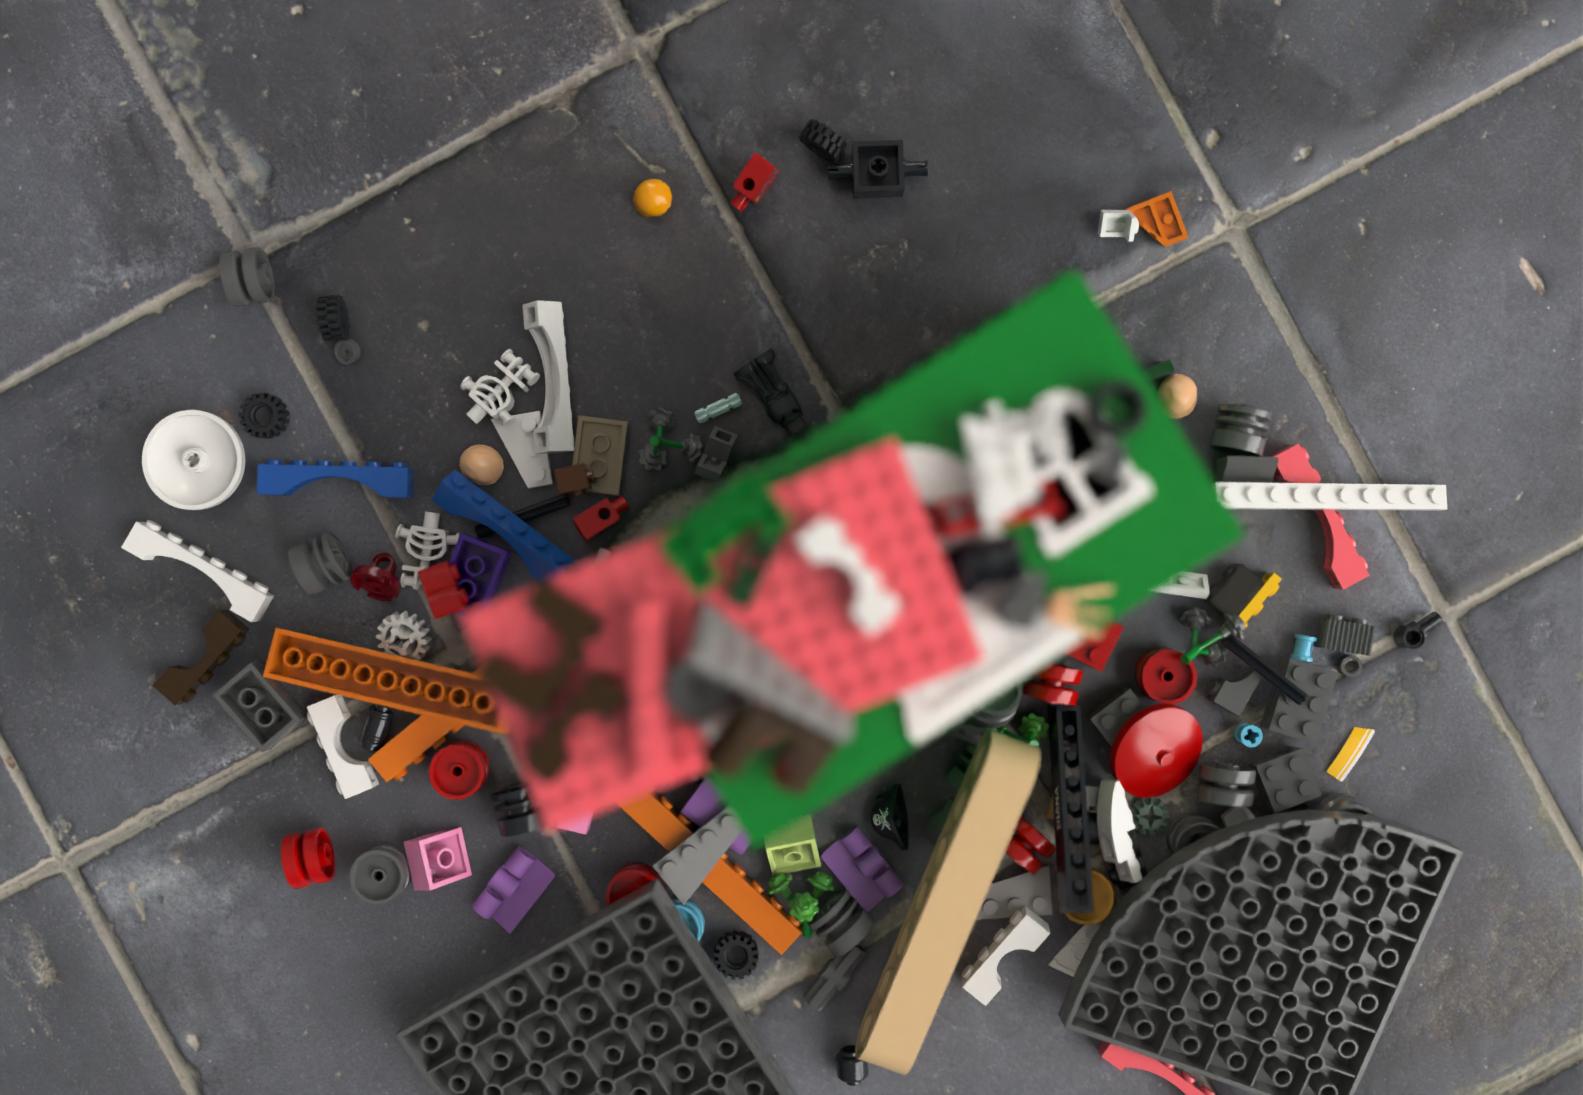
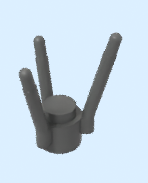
(958, 726)

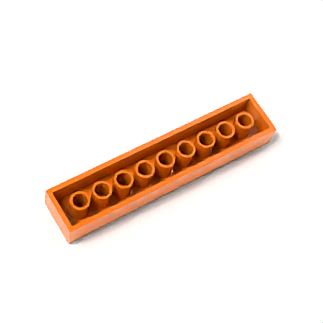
(382, 679)

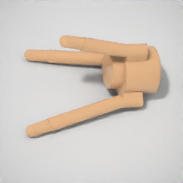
(1060, 608)

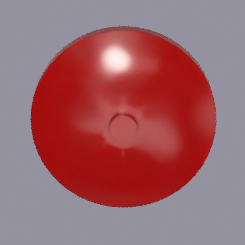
(1156, 750)

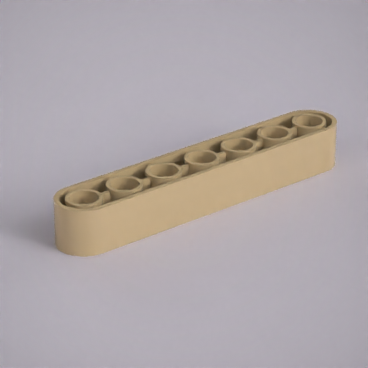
(947, 901)

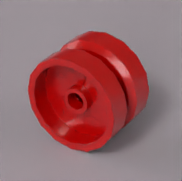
(1052, 682)
(1170, 689)
(455, 783)
(1025, 843)
(308, 858)
(629, 879)

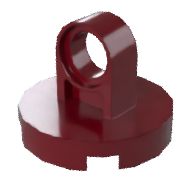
(377, 581)

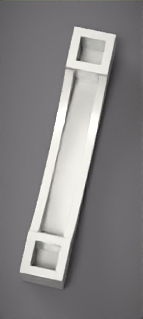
(546, 326)
(247, 598)

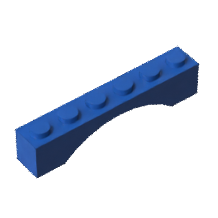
(286, 479)
(465, 499)

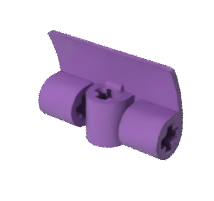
(705, 805)
(862, 868)
(514, 889)

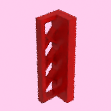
(976, 524)

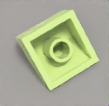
(794, 848)

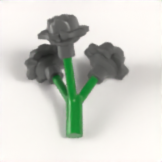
(653, 456)
(1211, 650)

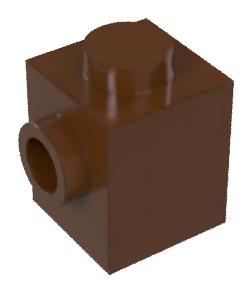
(574, 479)

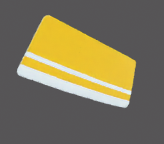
(1350, 753)

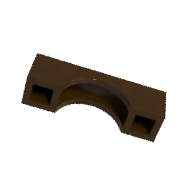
(222, 635)
(552, 754)

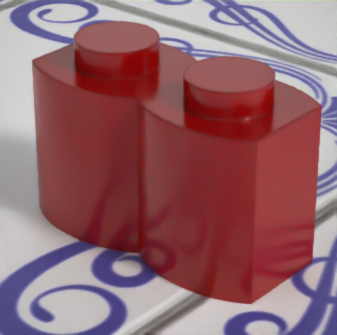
(443, 589)

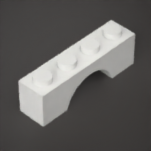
(873, 606)
(351, 774)
(1023, 932)

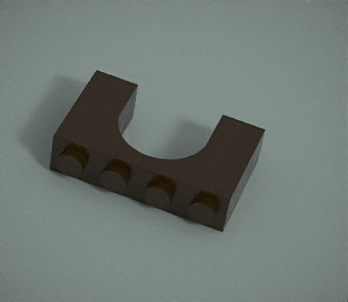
(577, 627)
(753, 725)

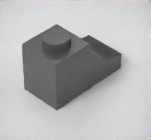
(1022, 607)
(1234, 693)

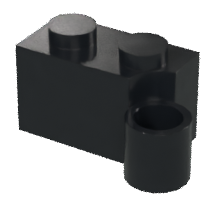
(989, 564)

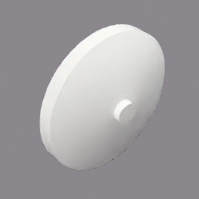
(193, 460)

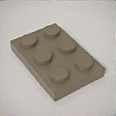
(602, 447)

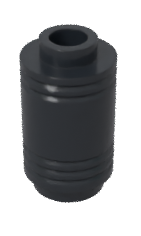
(376, 727)

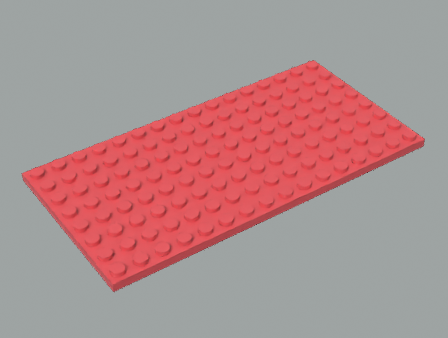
(796, 614)

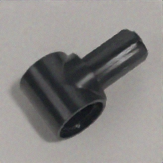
(1418, 631)

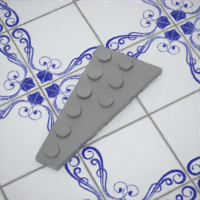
(742, 661)

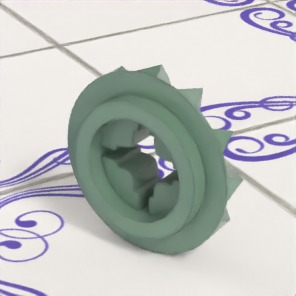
(1158, 808)

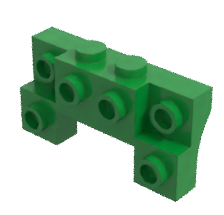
(719, 524)

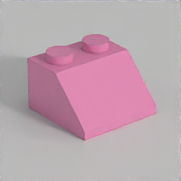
(437, 859)

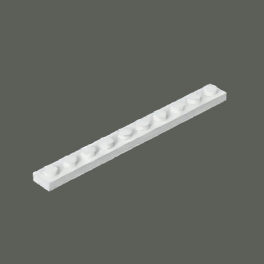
(1333, 496)

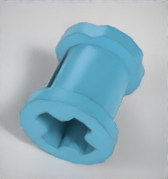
(1303, 647)
(1253, 739)

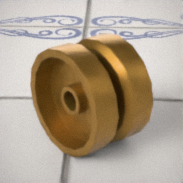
(1103, 901)

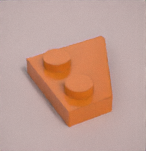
(1161, 219)

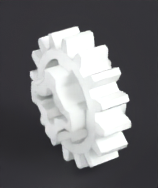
(405, 628)

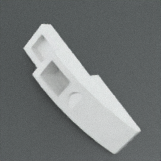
(1113, 823)

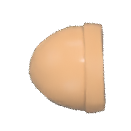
(1178, 395)
(481, 464)

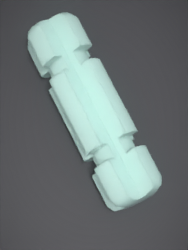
(718, 408)

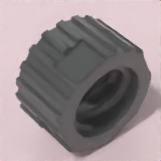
(1356, 669)

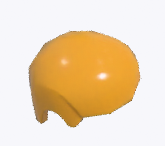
(652, 198)

